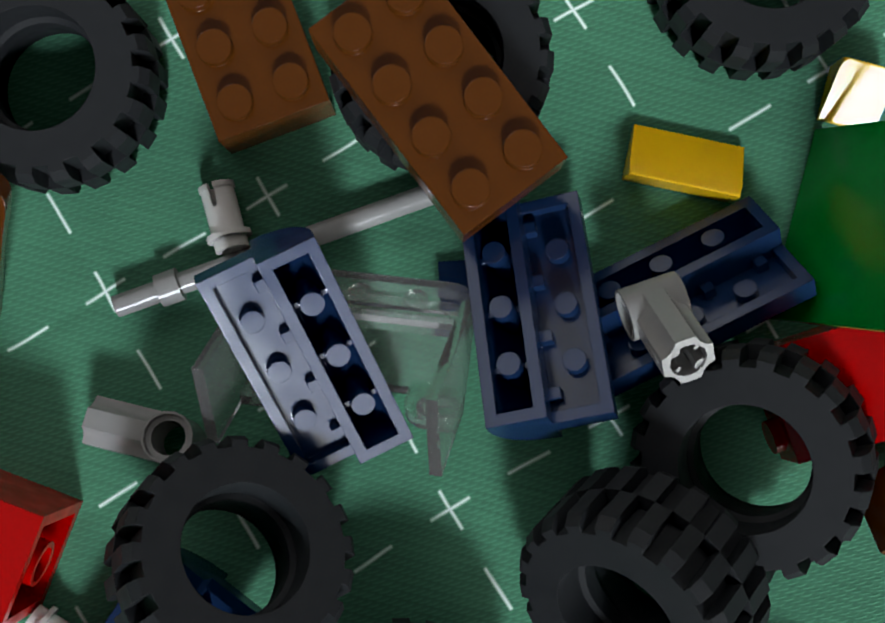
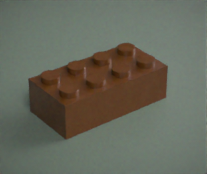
(251, 68)
(439, 105)

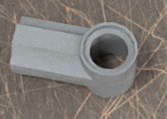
(663, 319)
(135, 429)

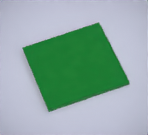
(841, 228)

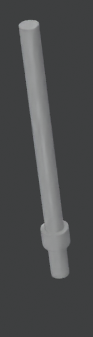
(172, 286)

